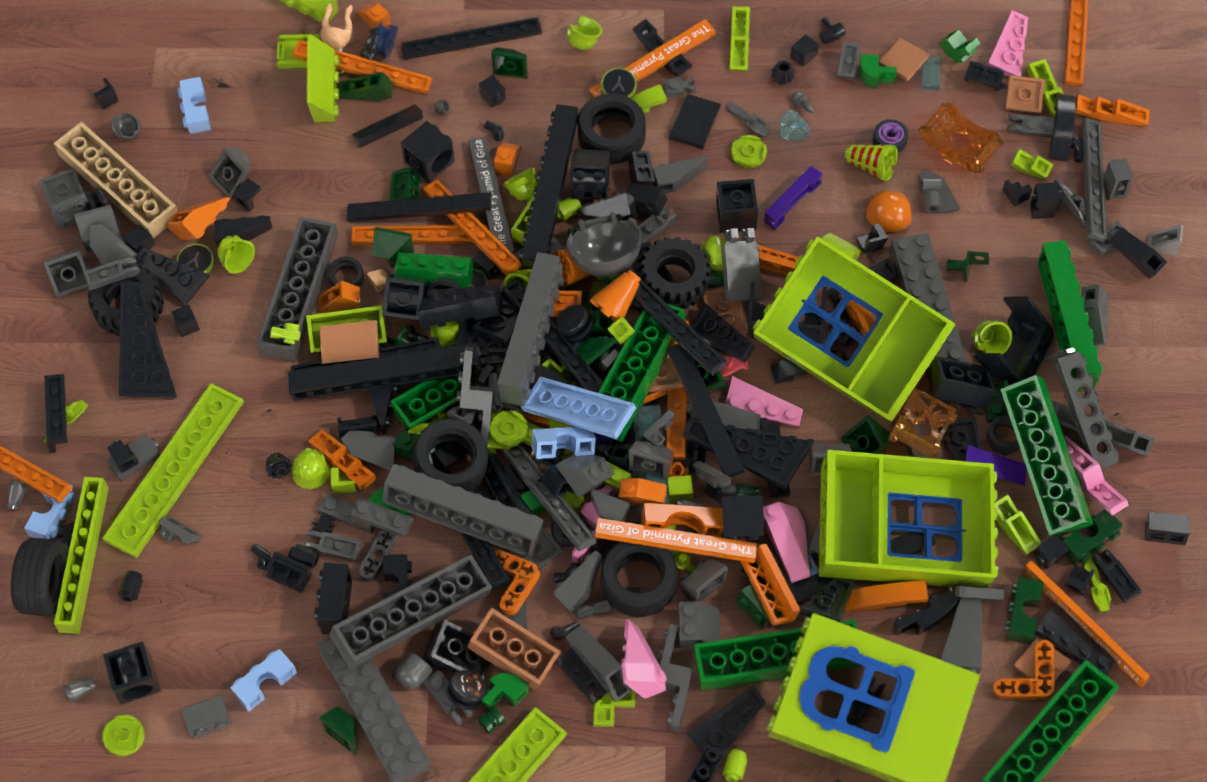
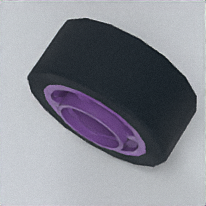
(891, 133)

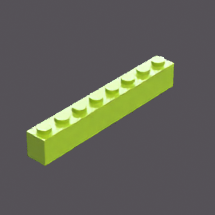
(81, 555)

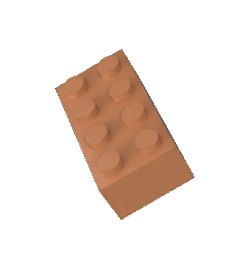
(513, 649)

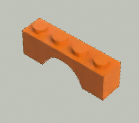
(702, 519)

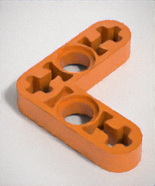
(521, 578)
(1035, 684)

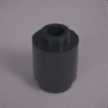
(304, 555)
(130, 586)

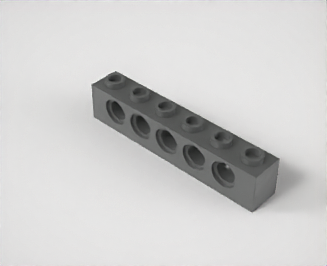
(1076, 404)

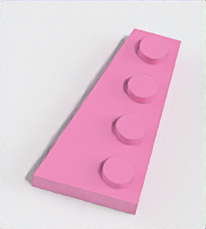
(1010, 46)
(758, 401)

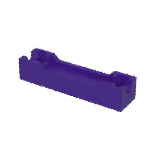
(804, 184)

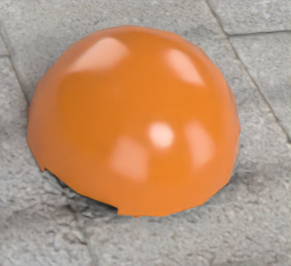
(890, 210)

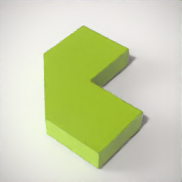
(605, 708)

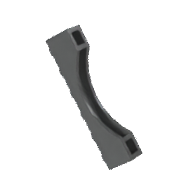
(1122, 436)

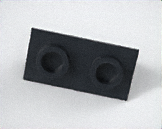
(694, 454)

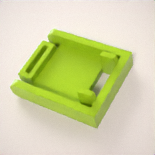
(286, 48)

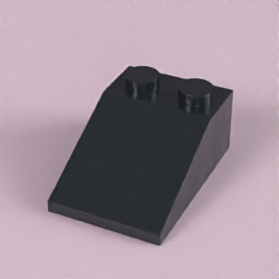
(449, 650)

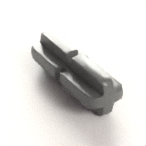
(588, 610)

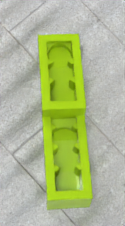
(739, 39)
(1042, 71)

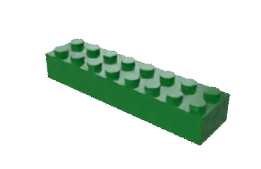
(1067, 306)
(638, 364)
(1046, 456)
(752, 659)
(1055, 727)

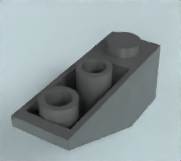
(677, 174)
(1096, 305)
(578, 586)

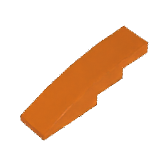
(1115, 112)
(339, 457)
(887, 595)

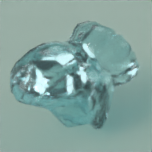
(793, 126)

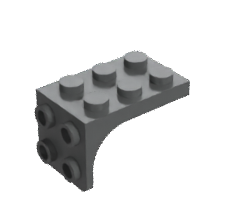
(65, 197)

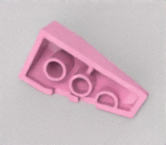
(788, 536)
(640, 666)

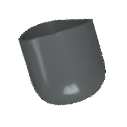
(412, 671)

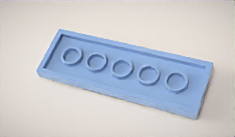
(579, 407)

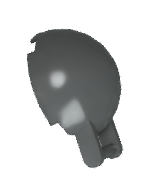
(605, 245)

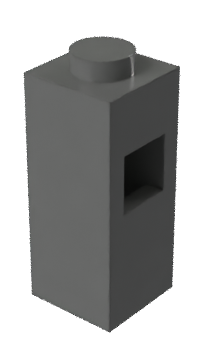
(145, 452)

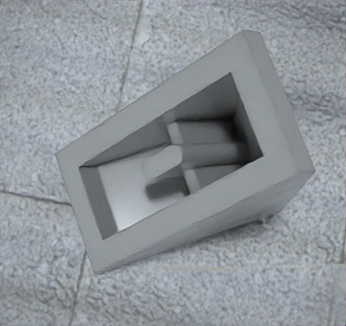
(1167, 240)

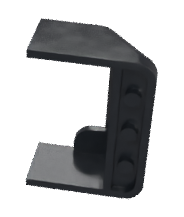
(811, 326)
(1028, 346)

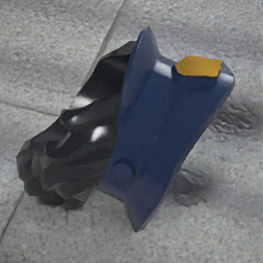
(380, 41)

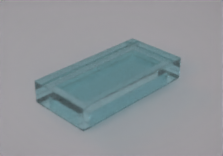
(931, 73)

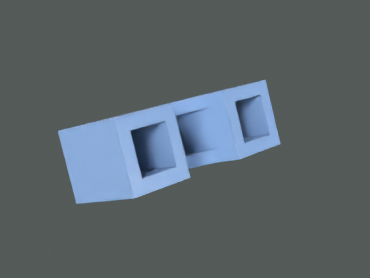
(191, 93)
(547, 441)
(48, 524)
(274, 666)

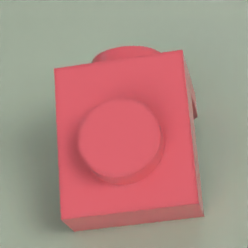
(733, 365)

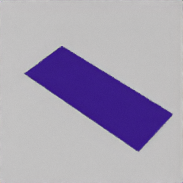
(1005, 467)

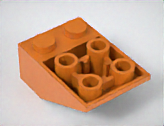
(192, 221)

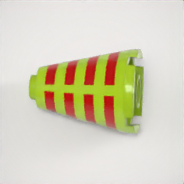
(873, 159)

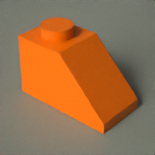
(374, 14)
(506, 159)
(339, 298)
(641, 491)

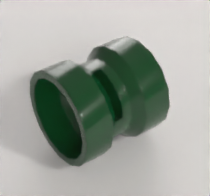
(491, 720)

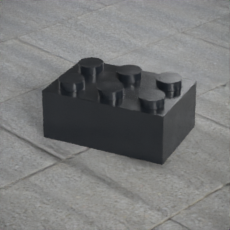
(961, 382)
(333, 596)

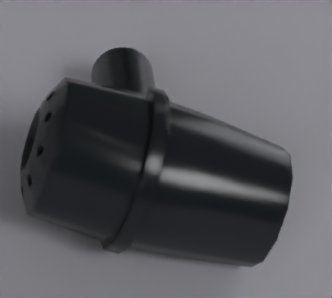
(832, 32)

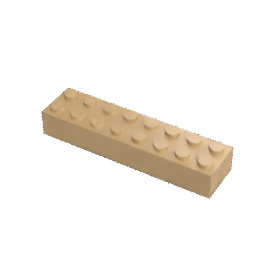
(116, 179)

